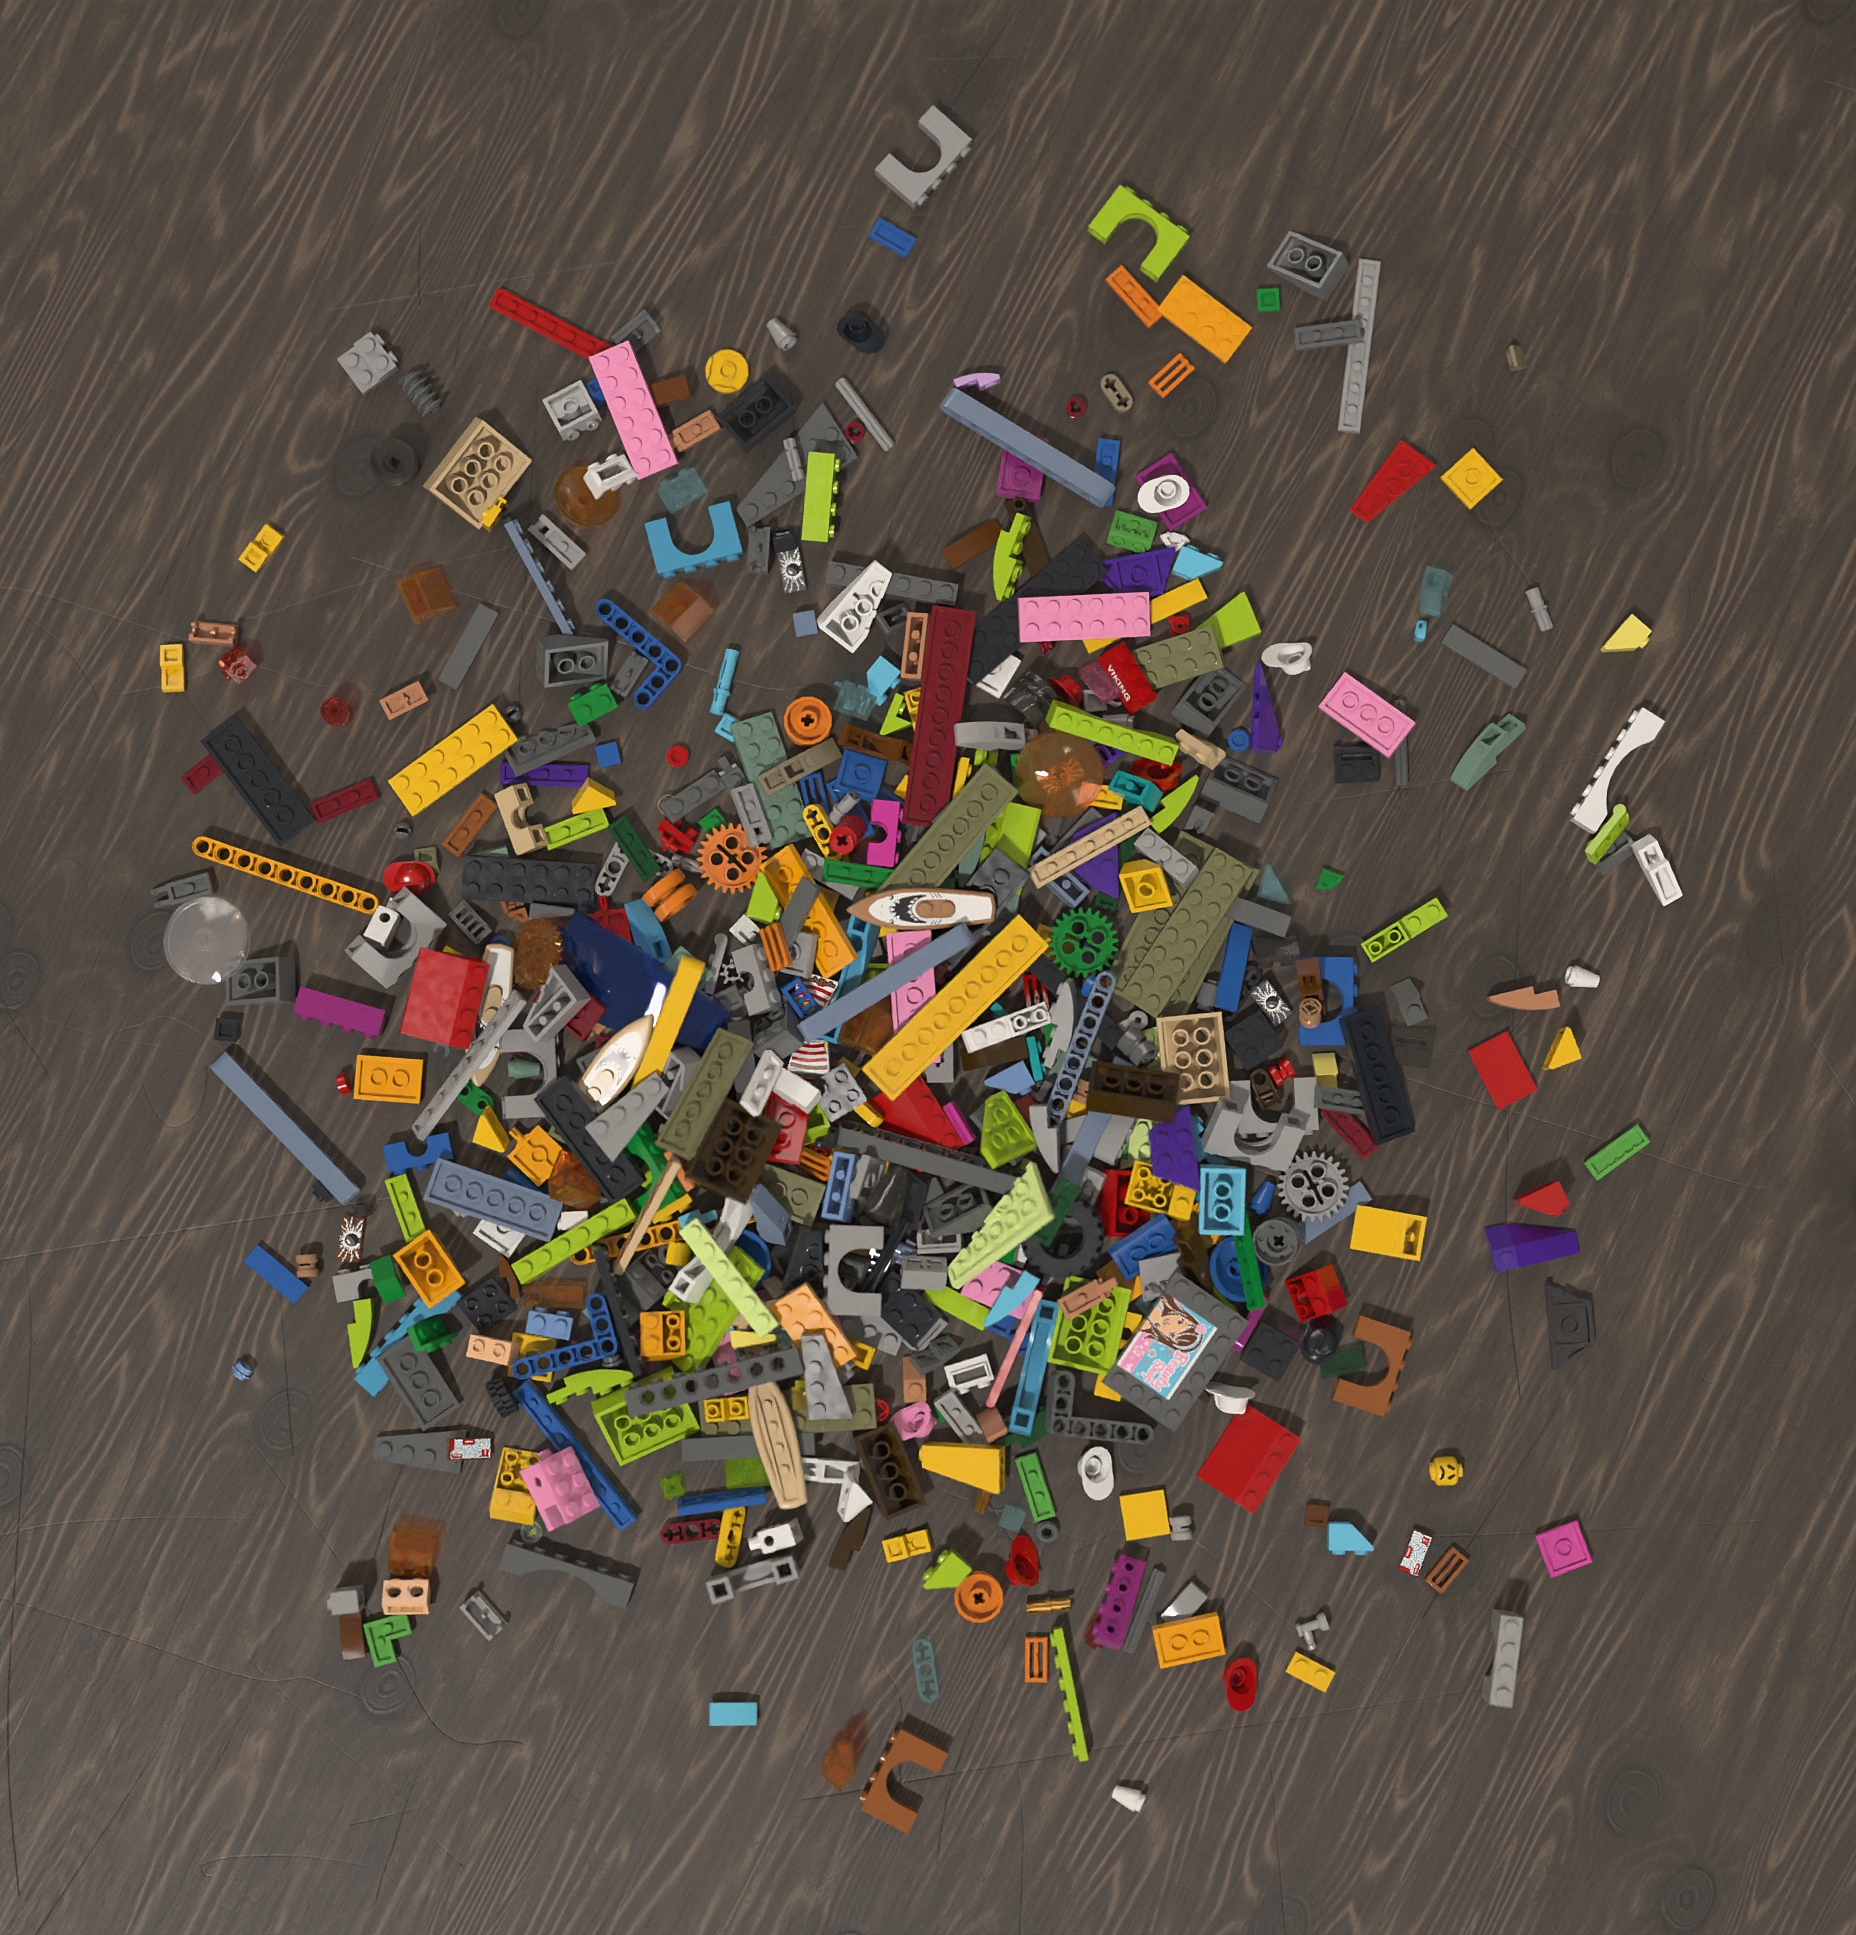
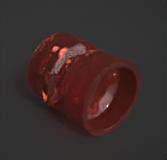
(336, 712)

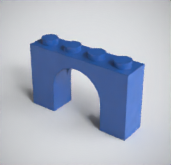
(1340, 973)

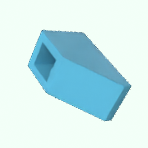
(1194, 565)
(881, 678)
(1345, 1537)

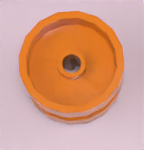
(804, 709)
(667, 892)
(988, 1605)

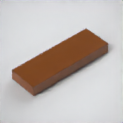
(470, 825)

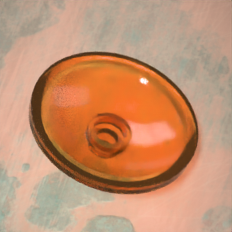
(571, 488)

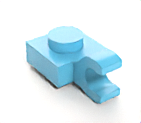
(707, 1217)

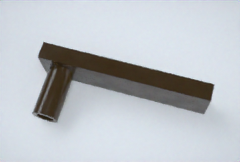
(1033, 549)

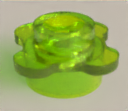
(668, 1492)

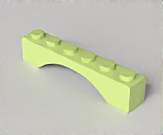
(729, 1278)

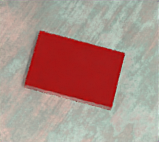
(1502, 1070)

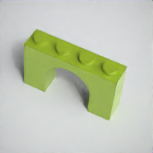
(1125, 206)

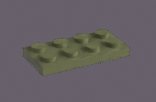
(1180, 657)

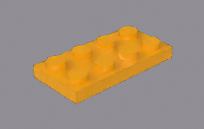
(1203, 319)
(804, 1313)

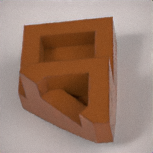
(516, 910)

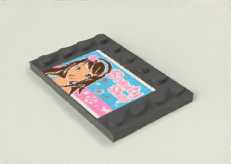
(1175, 1351)

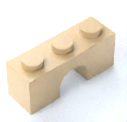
(512, 806)

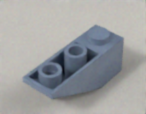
(771, 1218)

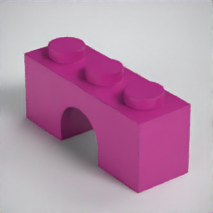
(887, 816)

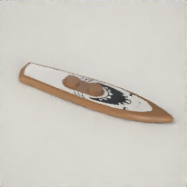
(925, 908)

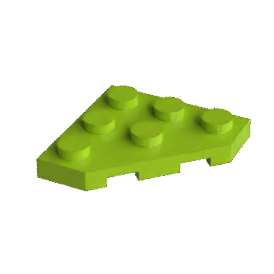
(1004, 1131)

